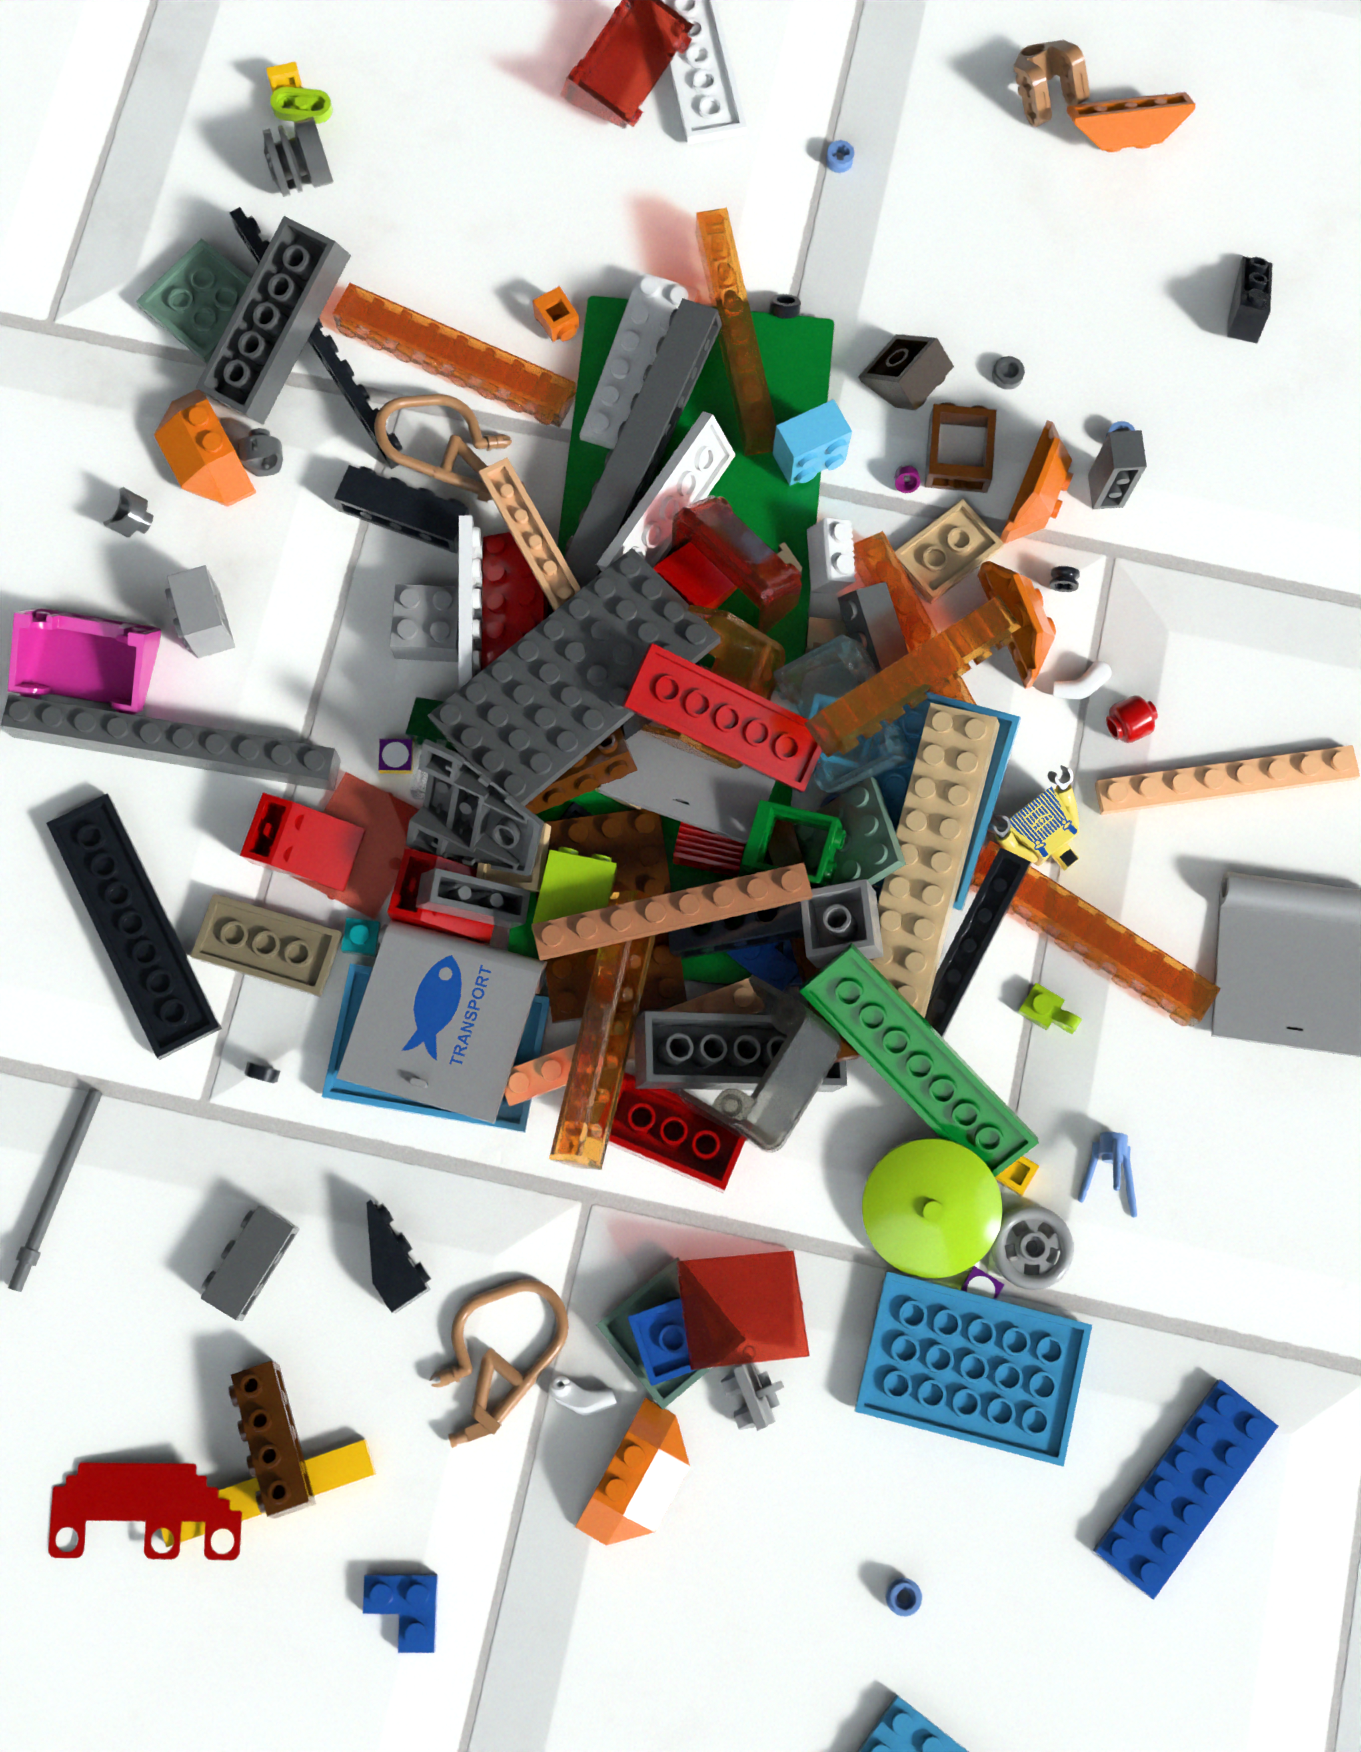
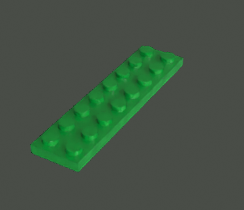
(916, 1060)

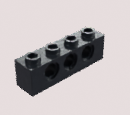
(752, 932)

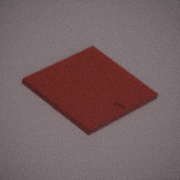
(382, 846)
(742, 1309)

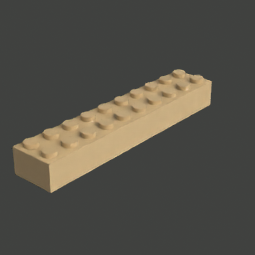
(934, 844)

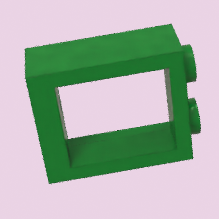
(762, 831)

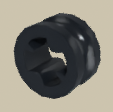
(1064, 579)

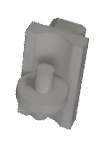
(758, 1394)

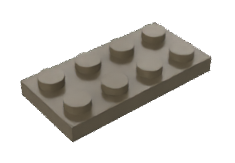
(266, 945)

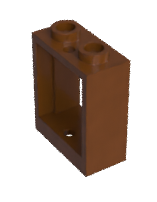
(960, 476)

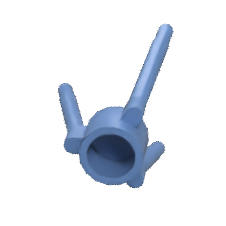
(1113, 1151)

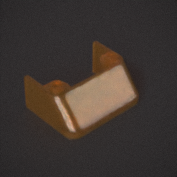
(741, 657)

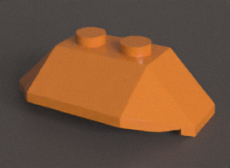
(1132, 121)
(202, 451)
(1040, 487)
(1026, 604)
(638, 1479)

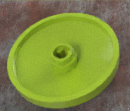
(931, 1207)

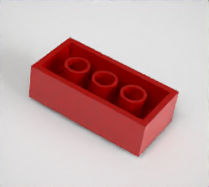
(673, 1136)

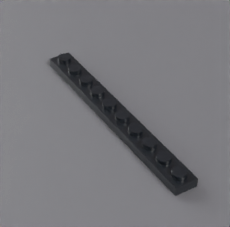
(323, 346)

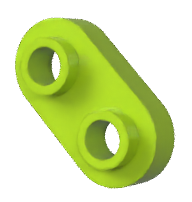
(303, 104)

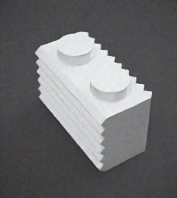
(831, 555)

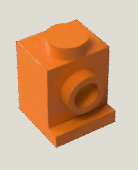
(556, 315)

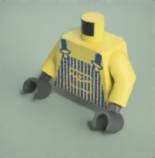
(1043, 825)

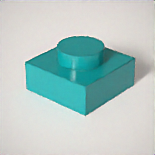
(361, 937)

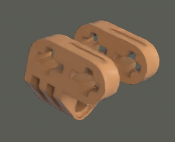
(1040, 64)

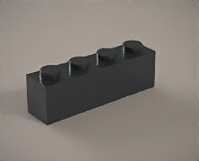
(400, 507)

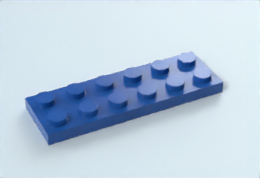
(1185, 1488)

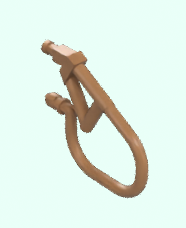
(454, 447)
(492, 1360)

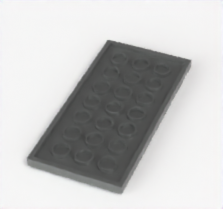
(568, 678)

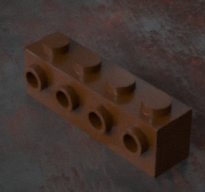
(600, 766)
(272, 1440)

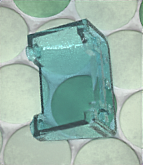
(822, 679)

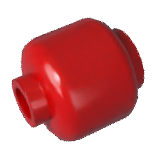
(1131, 719)

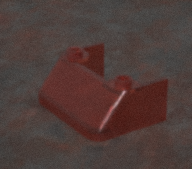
(739, 556)

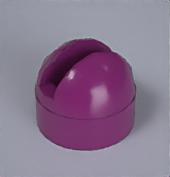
(912, 485)

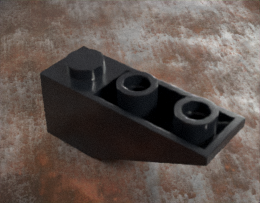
(1251, 300)
(392, 1269)

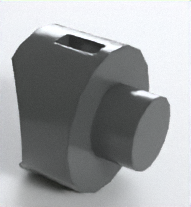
(260, 446)
(130, 514)

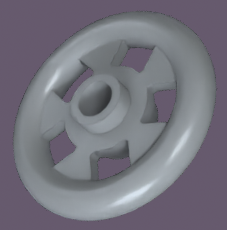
(1061, 1240)

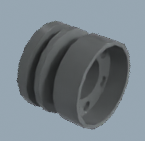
(297, 157)

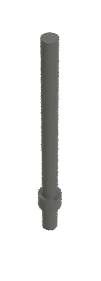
(29, 1255)

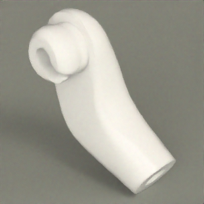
(1085, 685)
(579, 1399)

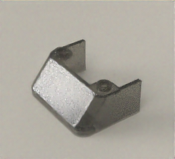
(789, 1081)

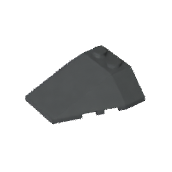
(471, 816)

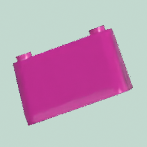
(82, 658)

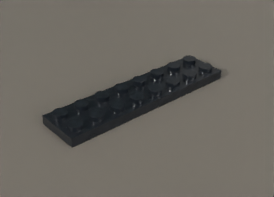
(134, 926)

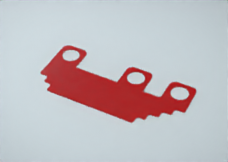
(145, 1492)

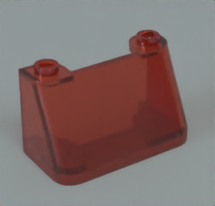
(627, 60)

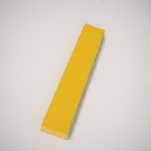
(325, 1474)

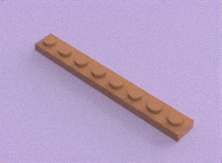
(671, 911)

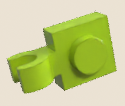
(1045, 1008)

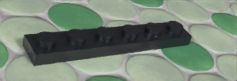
(974, 937)

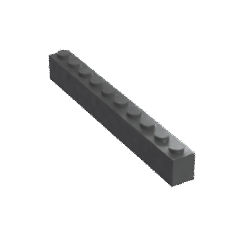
(643, 435)
(171, 742)

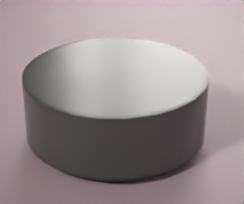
(1008, 372)

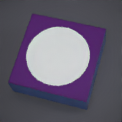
(982, 1284)

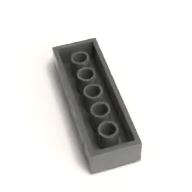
(273, 320)
(710, 1051)

